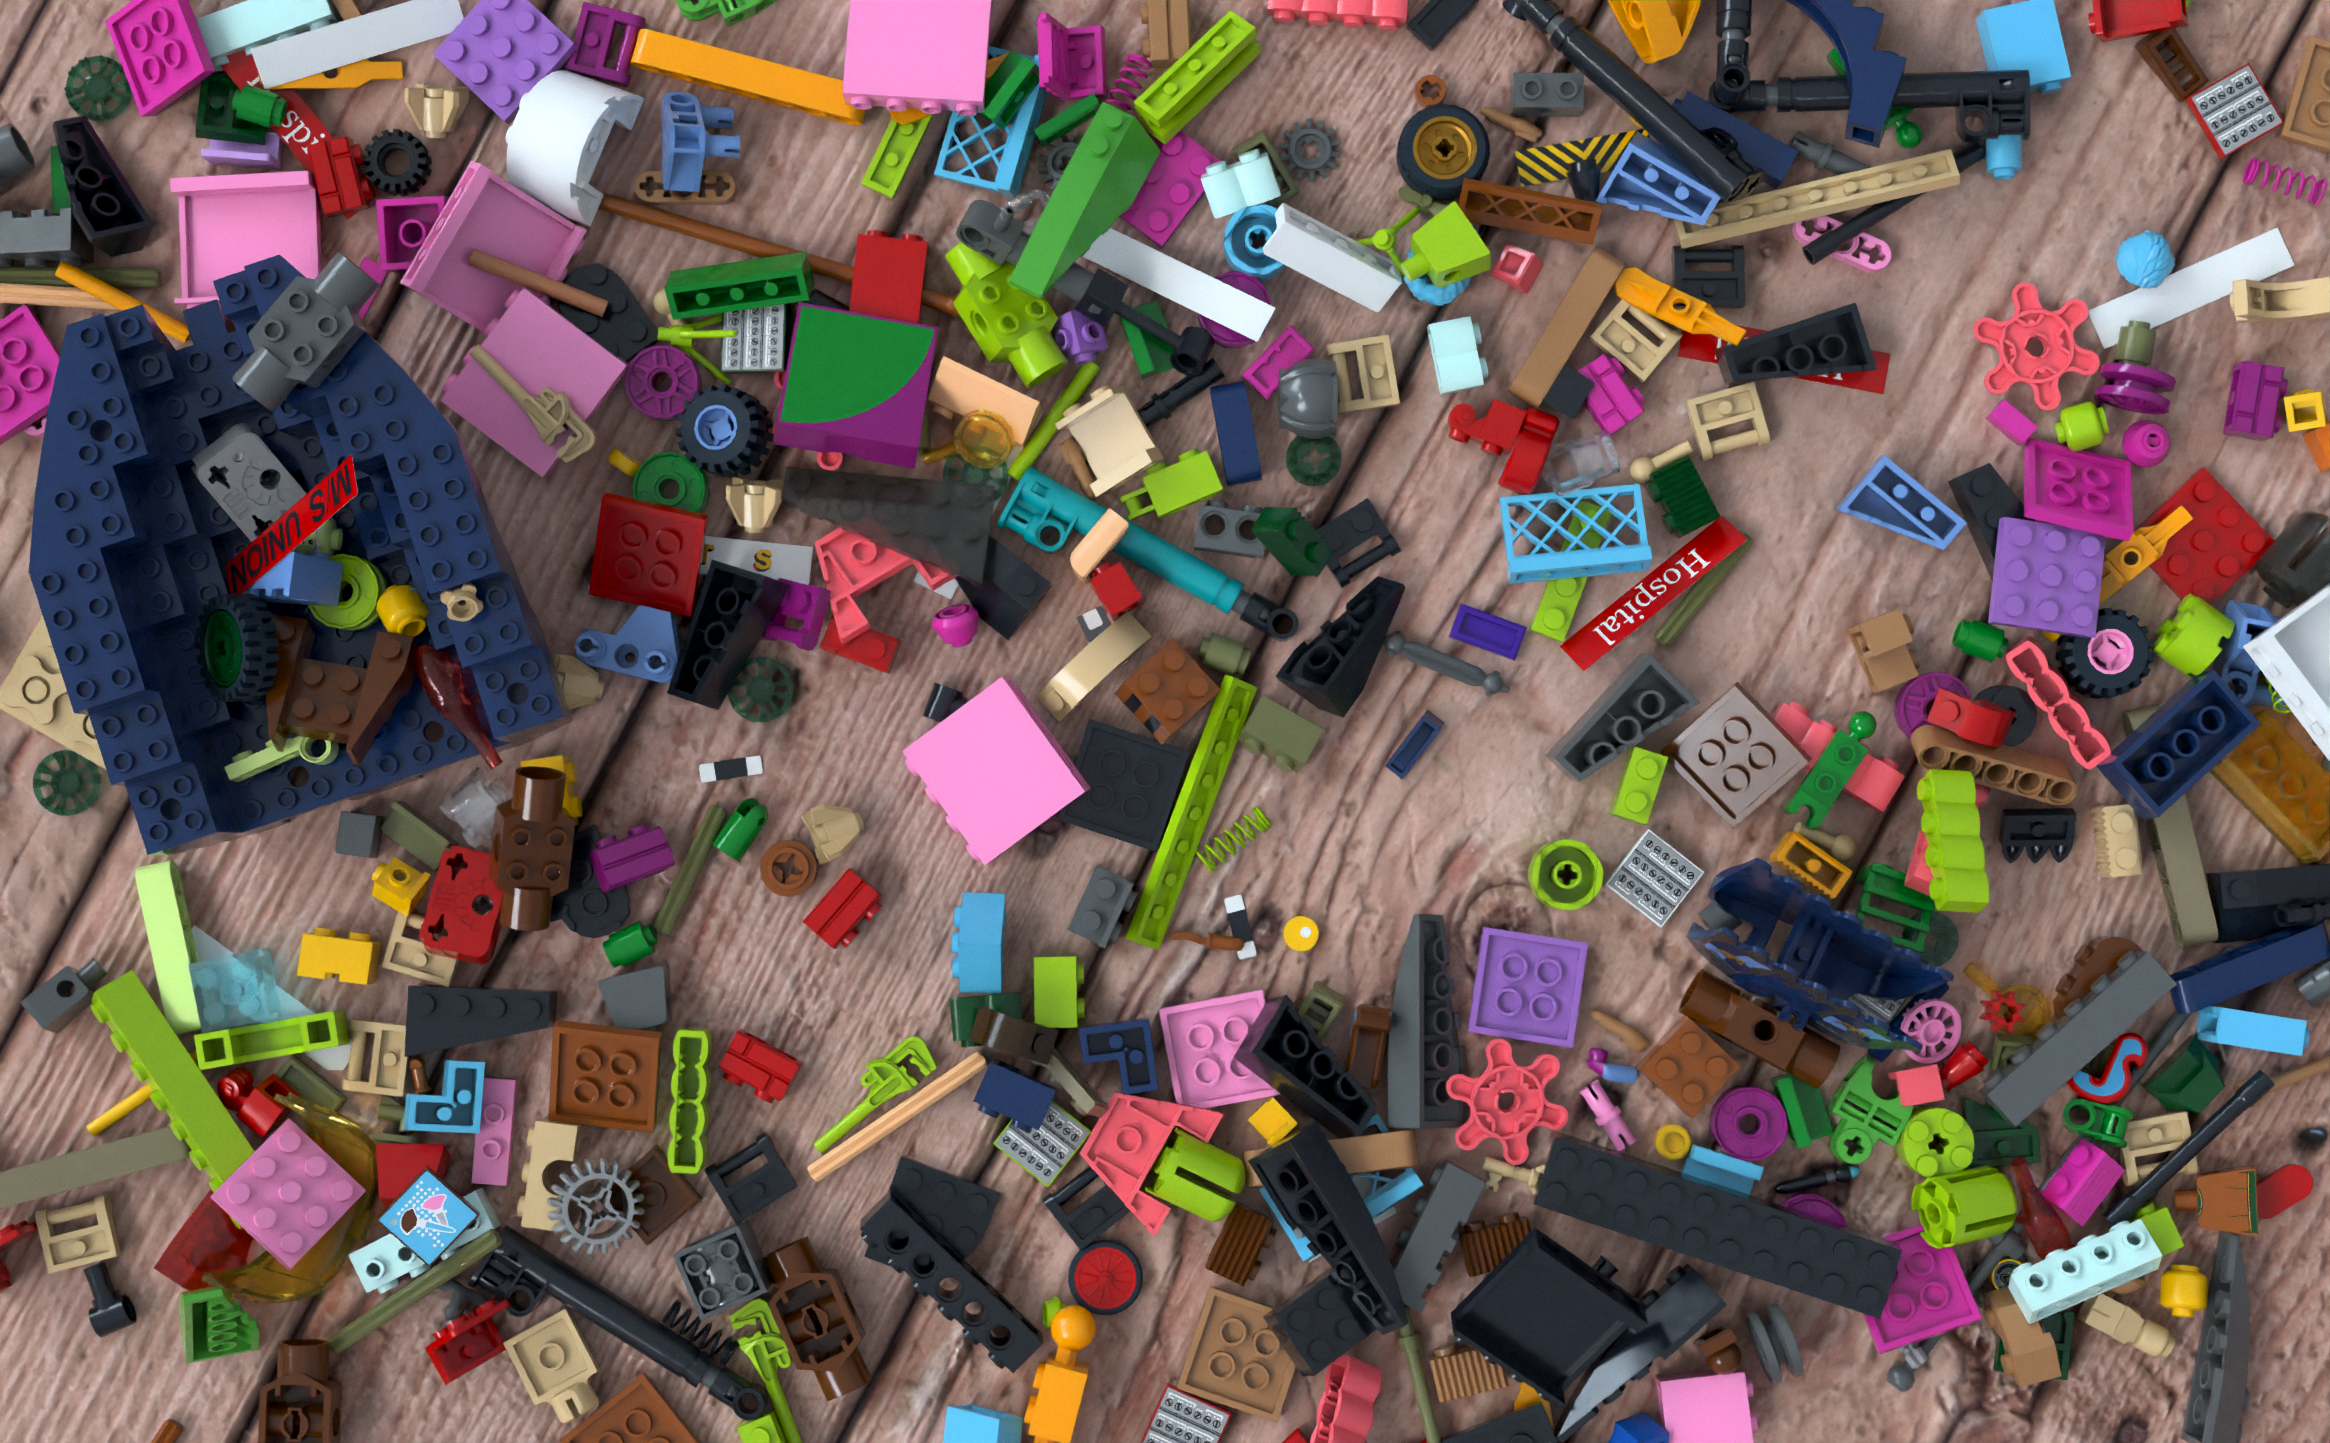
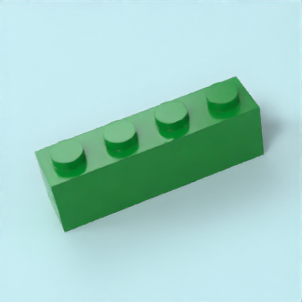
(739, 285)

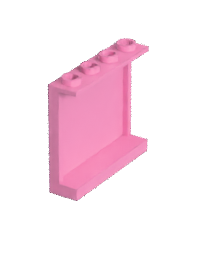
(917, 55)
(244, 221)
(501, 222)
(539, 353)
(995, 770)

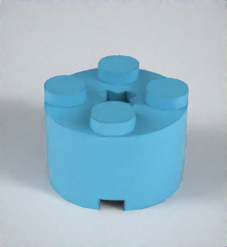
(1238, 251)

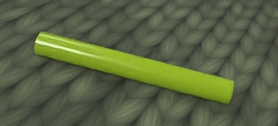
(1047, 427)

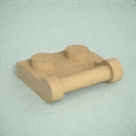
(1628, 345)
(1375, 374)
(1725, 409)
(411, 957)
(388, 1065)
(2153, 1136)
(80, 1245)

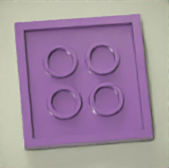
(504, 52)
(2046, 578)
(1527, 987)

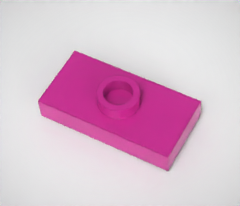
(1281, 354)

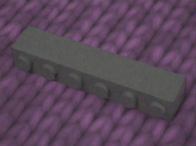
(2077, 1036)

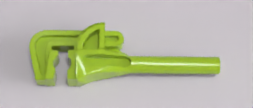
(886, 1081)
(766, 1353)

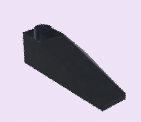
(1008, 590)

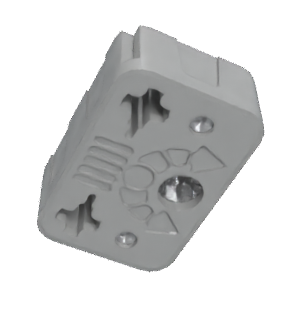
(243, 489)

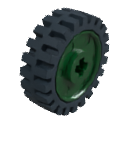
(237, 647)

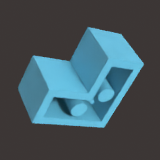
(979, 943)
(457, 1107)

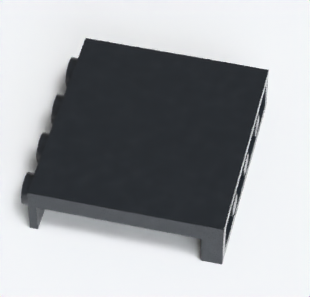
(1545, 1315)

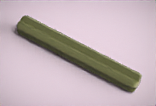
(1699, 595)
(690, 870)

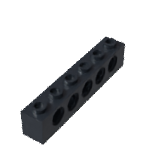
(894, 1214)

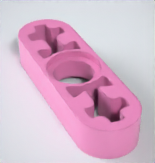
(1861, 261)

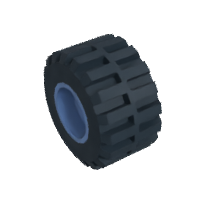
(724, 431)

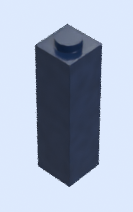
(1757, 147)

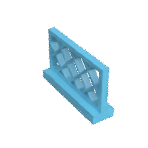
(1015, 150)
(1580, 562)
(1376, 1202)

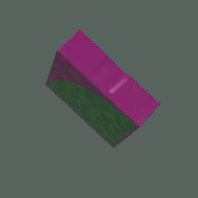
(856, 385)

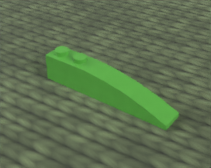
(1088, 198)
(215, 1325)

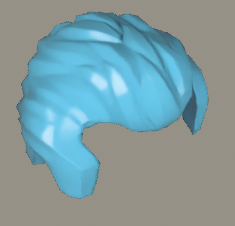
(2145, 259)

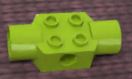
(1005, 319)

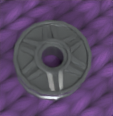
(1774, 1344)

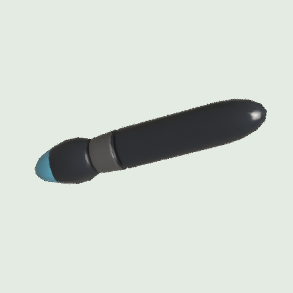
(1815, 1180)

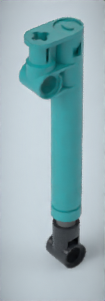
(1050, 504)

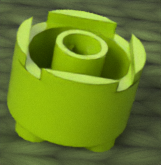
(2192, 636)
(1577, 891)
(1951, 1153)

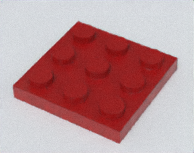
(2213, 546)
(648, 554)

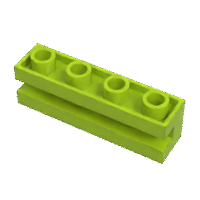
(1197, 77)

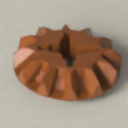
(773, 875)

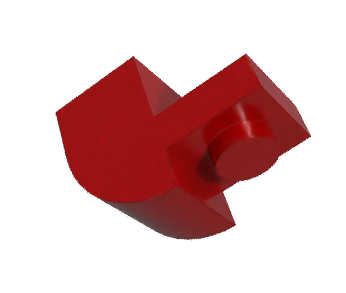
(1970, 718)

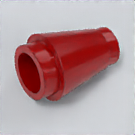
(1962, 1065)

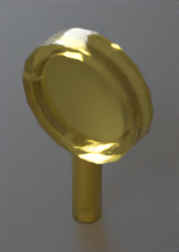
(979, 438)
(2036, 1009)

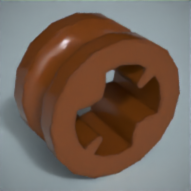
(1433, 81)

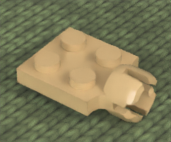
(556, 1365)

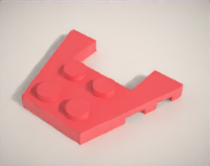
(855, 565)
(1129, 1141)

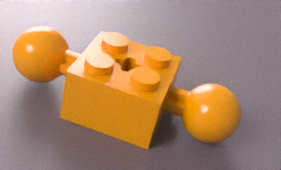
(1061, 1378)

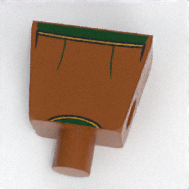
(2224, 1200)

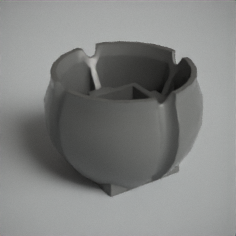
(1308, 398)

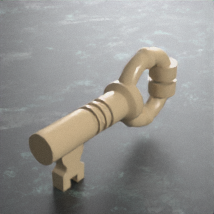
(1500, 1168)

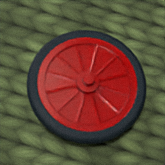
(1105, 1277)

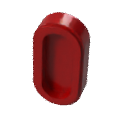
(2282, 1189)

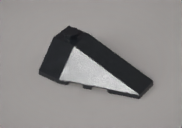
(98, 191)
(1340, 659)
(2247, 898)

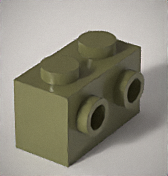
(1279, 735)

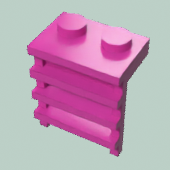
(1071, 59)

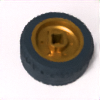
(1462, 140)

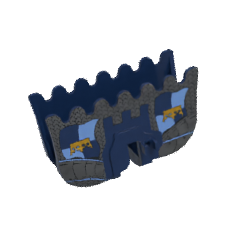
(1820, 962)

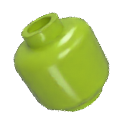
(2082, 426)

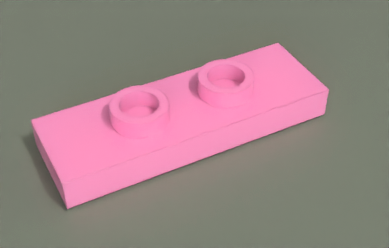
(495, 1139)

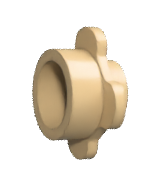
(462, 610)

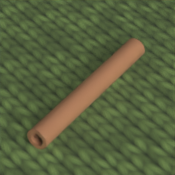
(538, 282)

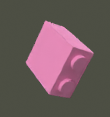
(1706, 1407)

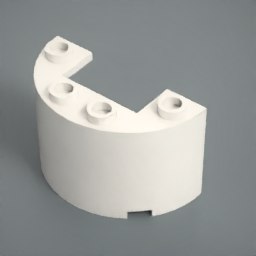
(561, 139)

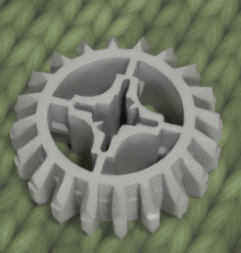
(589, 1221)

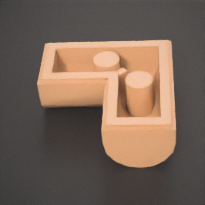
(1097, 544)

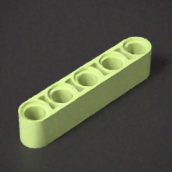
(170, 941)

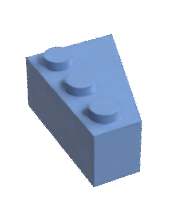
(1658, 182)
(1902, 505)
(301, 580)

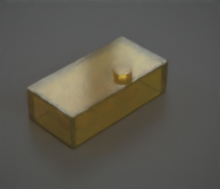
(2280, 788)

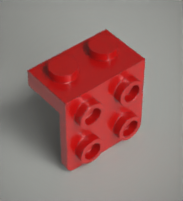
(467, 1342)

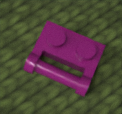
(594, 41)
(803, 603)

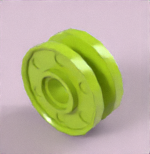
(360, 609)

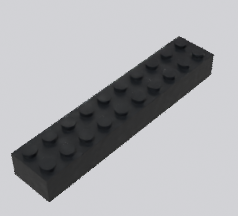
(1718, 1224)

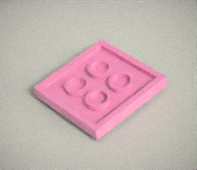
(1202, 1048)
(288, 1194)

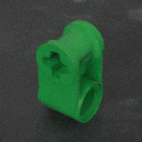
(2099, 1122)

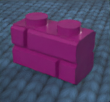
(2255, 401)
(630, 858)

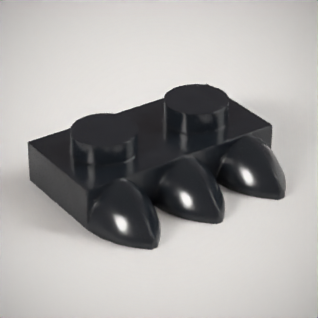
(2037, 831)

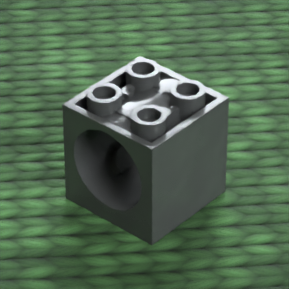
(723, 1269)

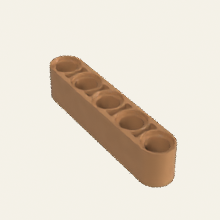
(1566, 327)
(1996, 767)
(1361, 1154)

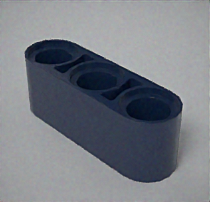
(1235, 433)

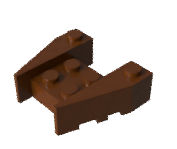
(333, 698)

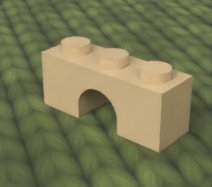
(549, 1143)

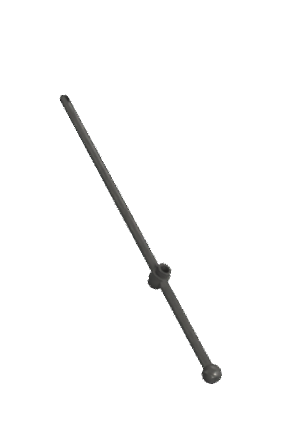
(2010, 1242)

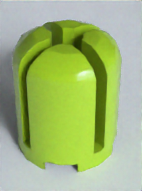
(1205, 1162)
(1964, 1206)

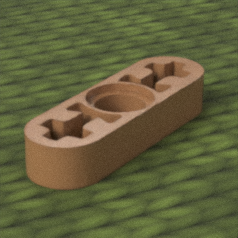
(711, 179)

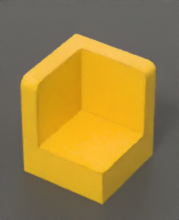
(1272, 1120)

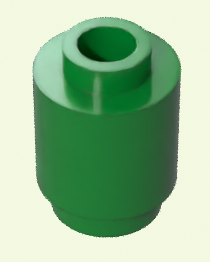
(259, 106)
(1979, 640)
(630, 944)

